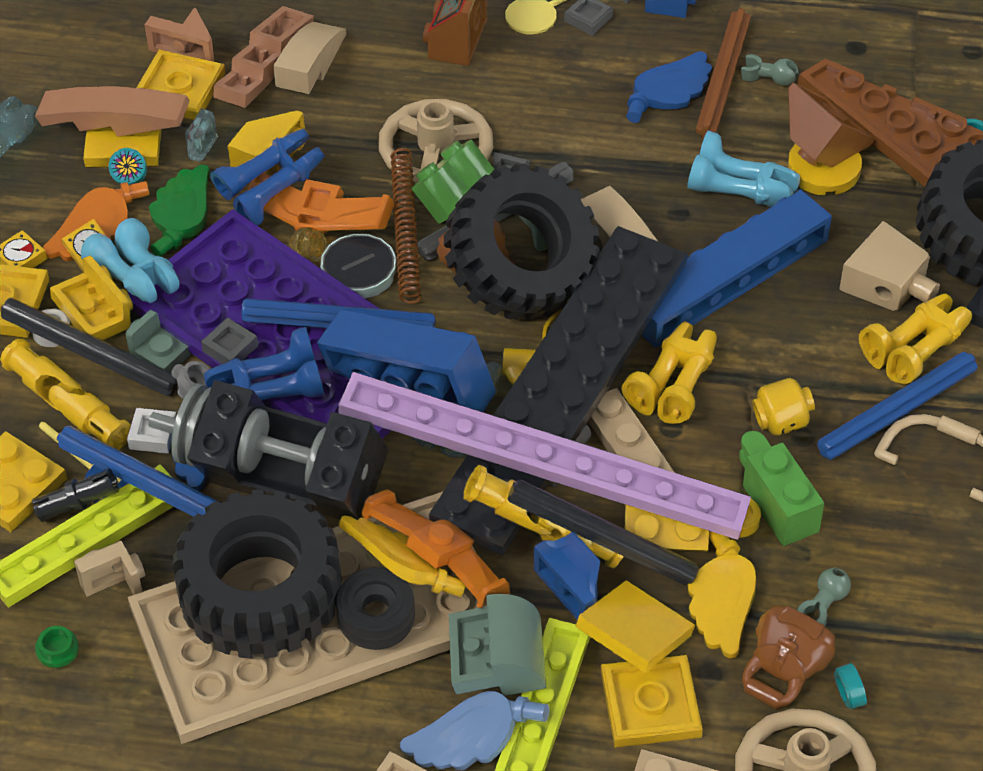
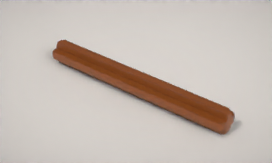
(723, 73)

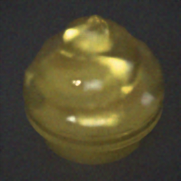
(308, 243)

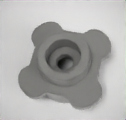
(192, 371)

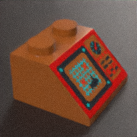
(455, 30)

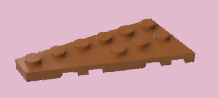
(904, 130)

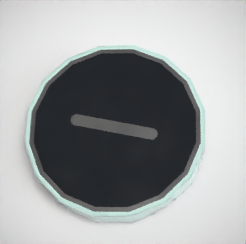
(361, 263)

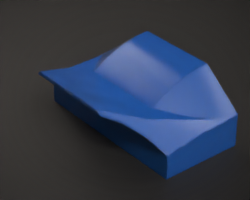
(568, 571)

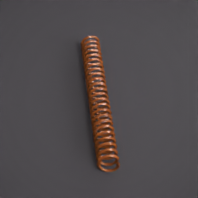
(403, 168)

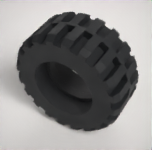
(557, 215)
(946, 220)
(263, 618)

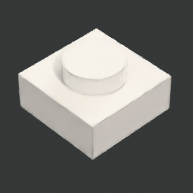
(145, 438)

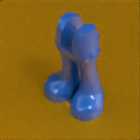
(251, 203)
(296, 358)

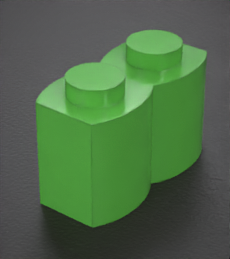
(447, 182)

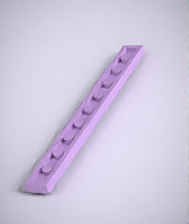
(545, 455)

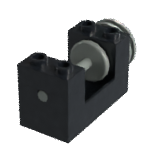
(256, 447)

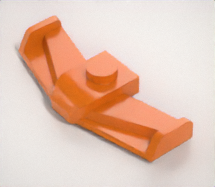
(324, 209)
(438, 544)

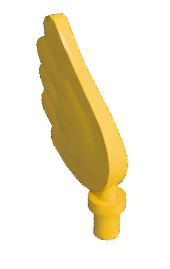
(393, 553)
(723, 596)

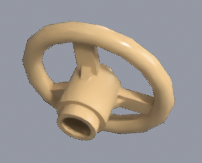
(435, 129)
(807, 748)

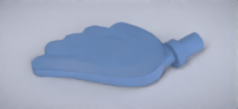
(471, 731)

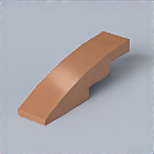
(254, 65)
(122, 108)

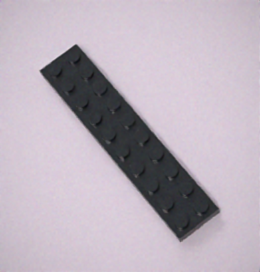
(571, 368)

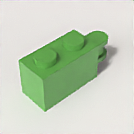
(780, 489)

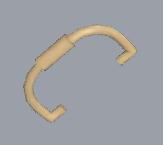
(943, 424)

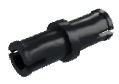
(75, 495)

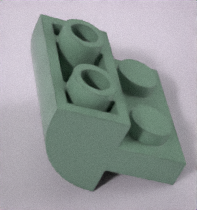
(497, 647)

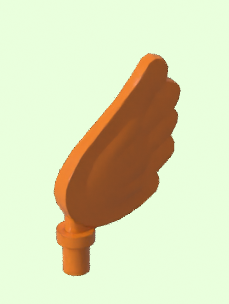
(103, 205)

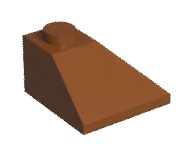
(823, 129)

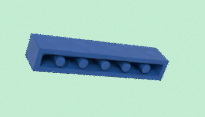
(740, 262)

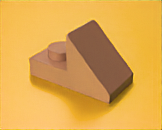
(185, 39)

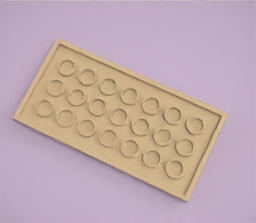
(220, 690)

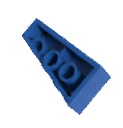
(409, 356)

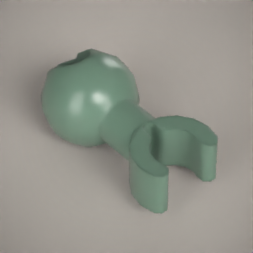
(782, 71)
(830, 589)

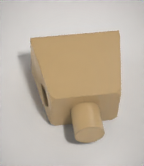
(888, 270)

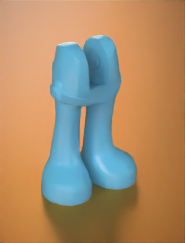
(717, 173)
(132, 246)

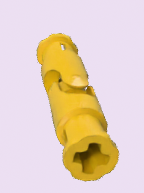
(79, 407)
(494, 493)

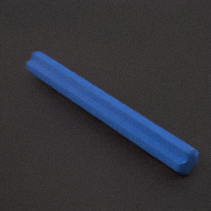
(319, 314)
(897, 405)
(133, 471)

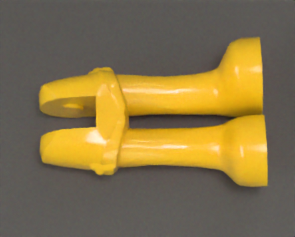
(891, 348)
(678, 351)

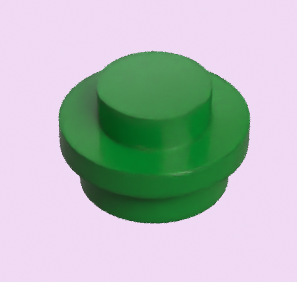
(56, 647)

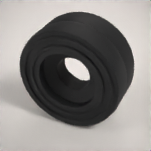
(380, 630)

